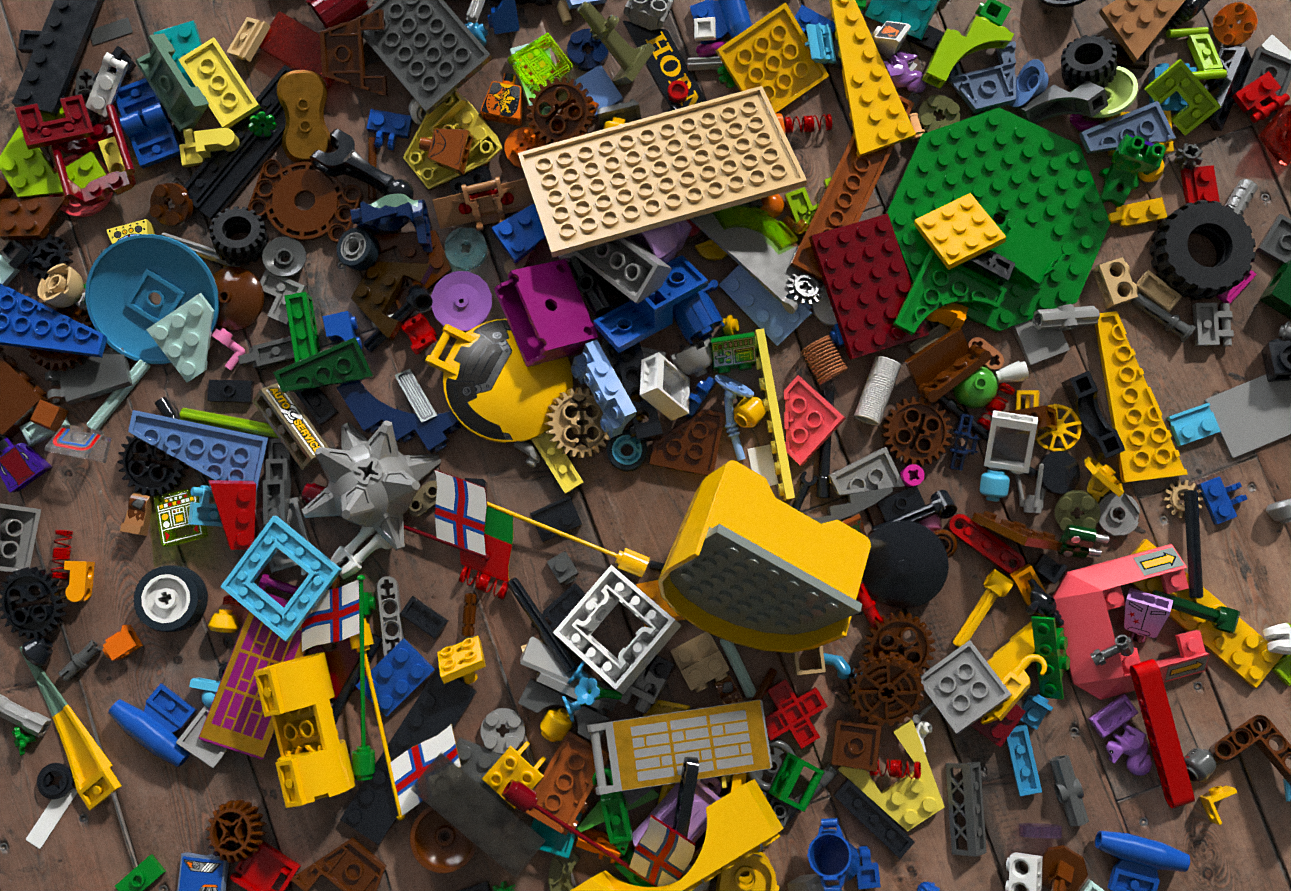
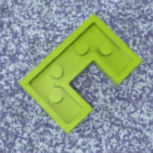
(1199, 100)
(800, 204)

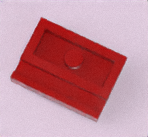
(1199, 184)

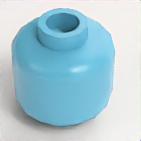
(994, 485)

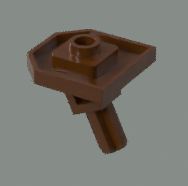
(1063, 869)

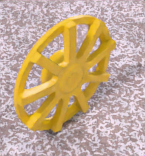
(1061, 429)

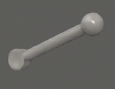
(917, 717)

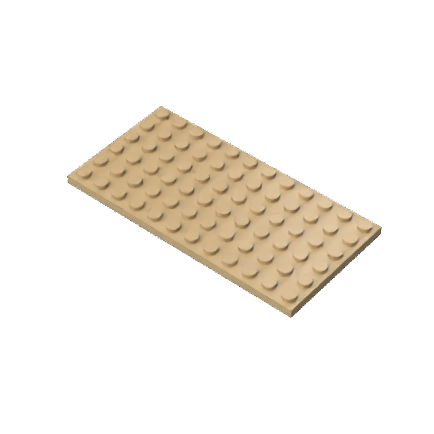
(659, 170)

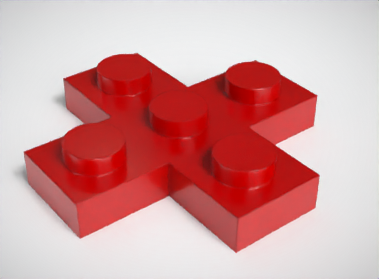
(794, 713)

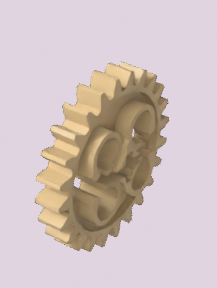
(560, 423)

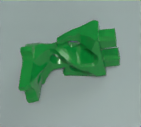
(1129, 158)

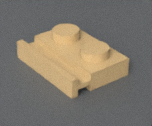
(248, 39)

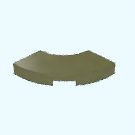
(560, 872)

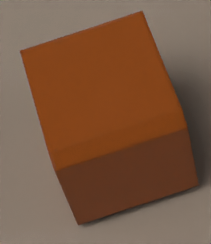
(49, 415)

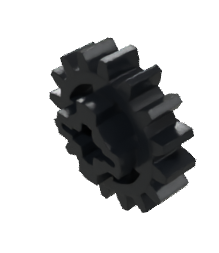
(47, 257)

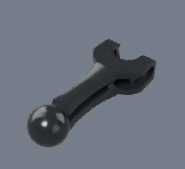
(349, 162)

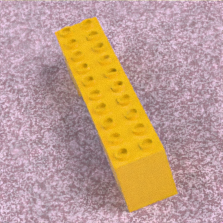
(733, 829)

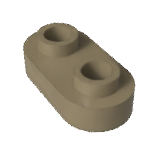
(424, 498)

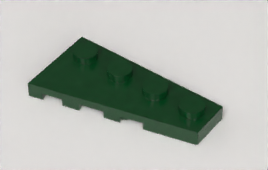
(329, 367)

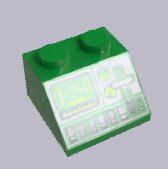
(733, 352)

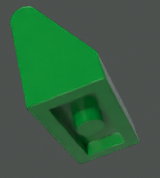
(787, 778)

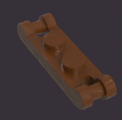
(954, 374)

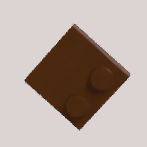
(856, 745)

